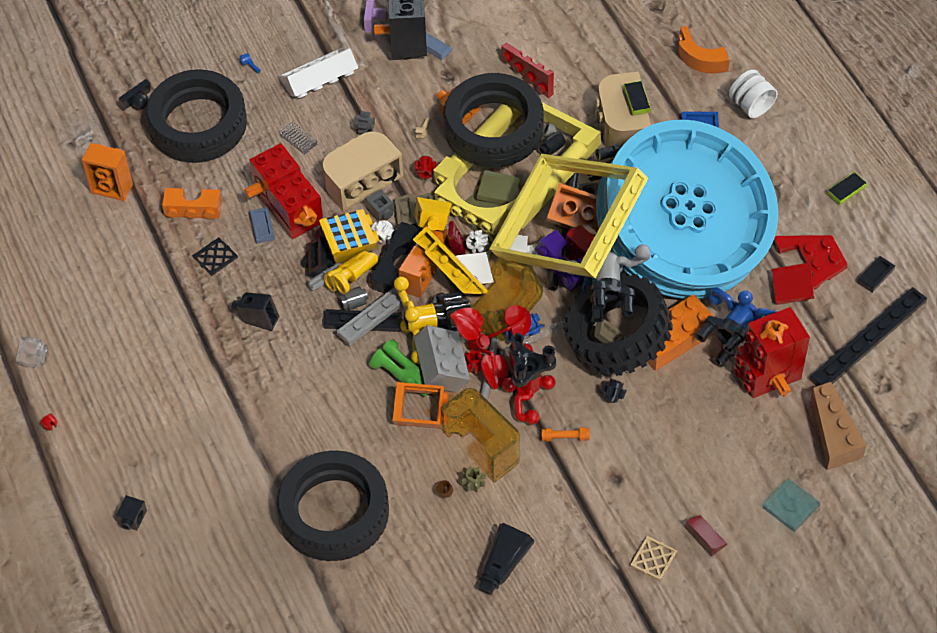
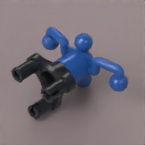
(733, 328)

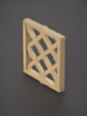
(646, 571)

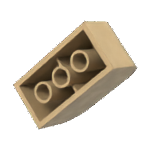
(614, 112)
(355, 168)

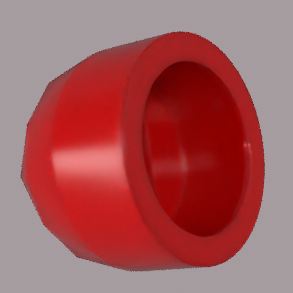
(49, 421)

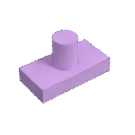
(371, 13)

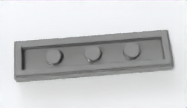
(370, 317)

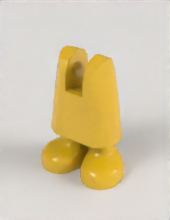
(349, 271)

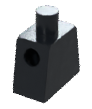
(257, 310)

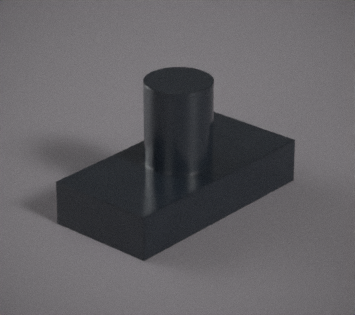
(317, 258)

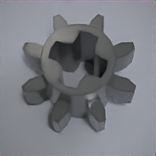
(364, 122)

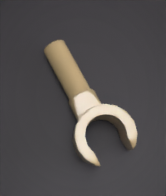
(421, 131)

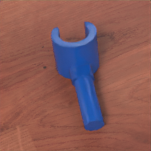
(246, 59)

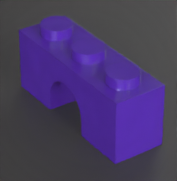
(553, 247)

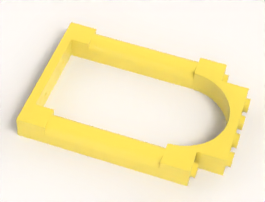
(490, 220)

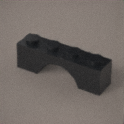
(401, 244)

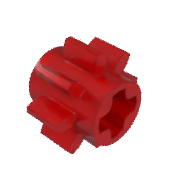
(425, 167)
(473, 361)

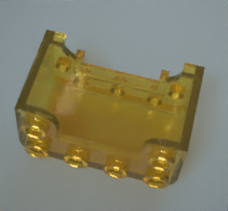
(474, 414)

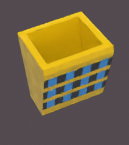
(349, 234)

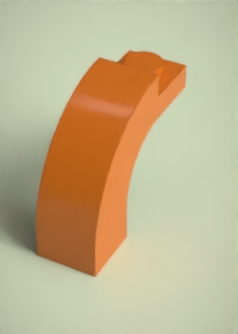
(700, 58)

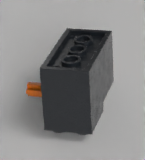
(406, 28)

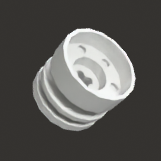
(753, 93)

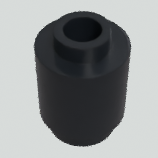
(552, 143)

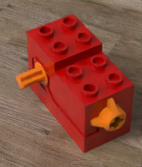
(285, 191)
(772, 353)

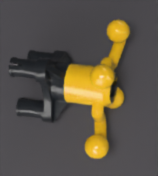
(433, 314)

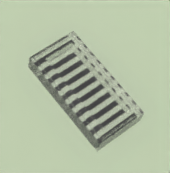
(298, 138)

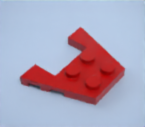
(819, 250)

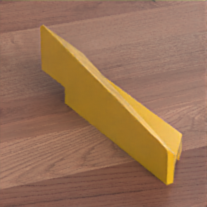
(449, 263)

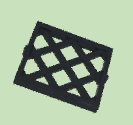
(209, 247)

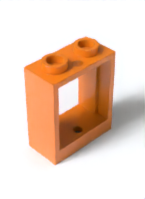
(402, 388)

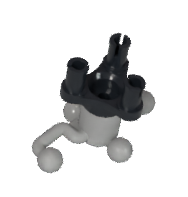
(608, 284)

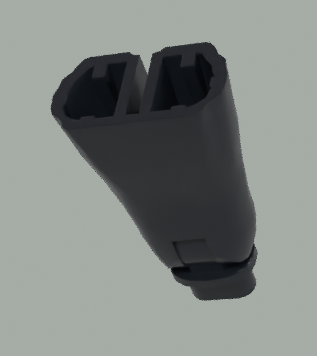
(504, 555)

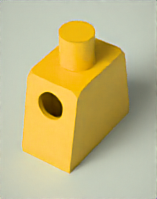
(432, 213)

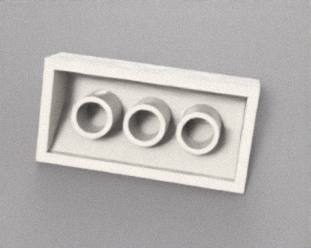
(318, 72)

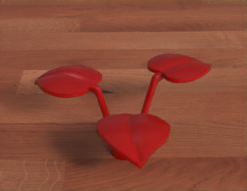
(468, 325)

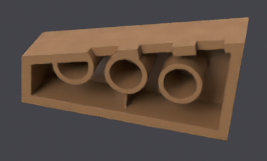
(836, 429)

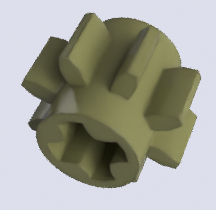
(473, 478)

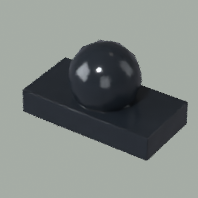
(136, 96)

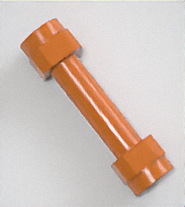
(583, 434)

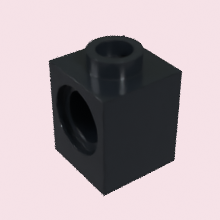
(131, 513)

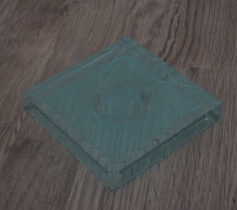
(791, 505)

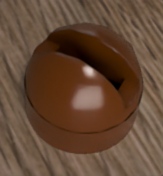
(440, 488)

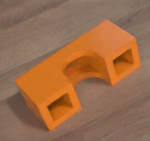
(206, 206)

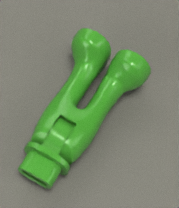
(410, 373)

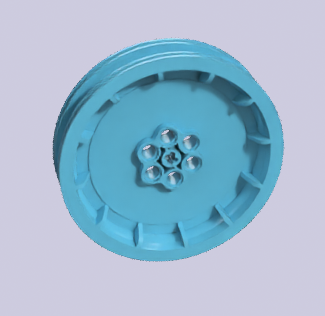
(730, 187)

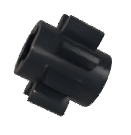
(613, 390)

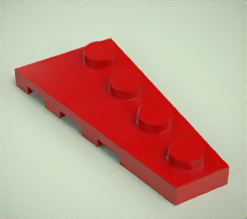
(533, 73)

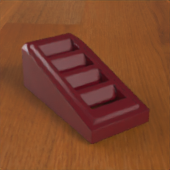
(456, 241)

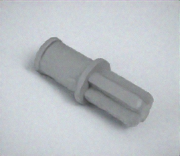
(318, 280)

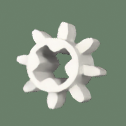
(384, 230)
(477, 241)

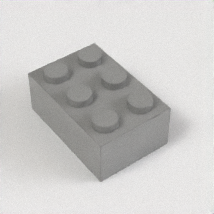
(442, 358)

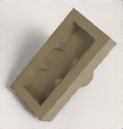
(607, 333)

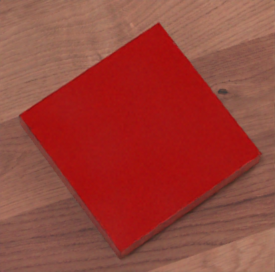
(793, 283)

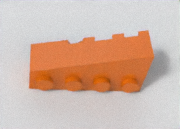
(419, 267)

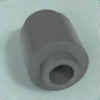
(354, 298)

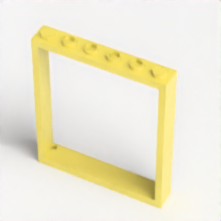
(608, 231)

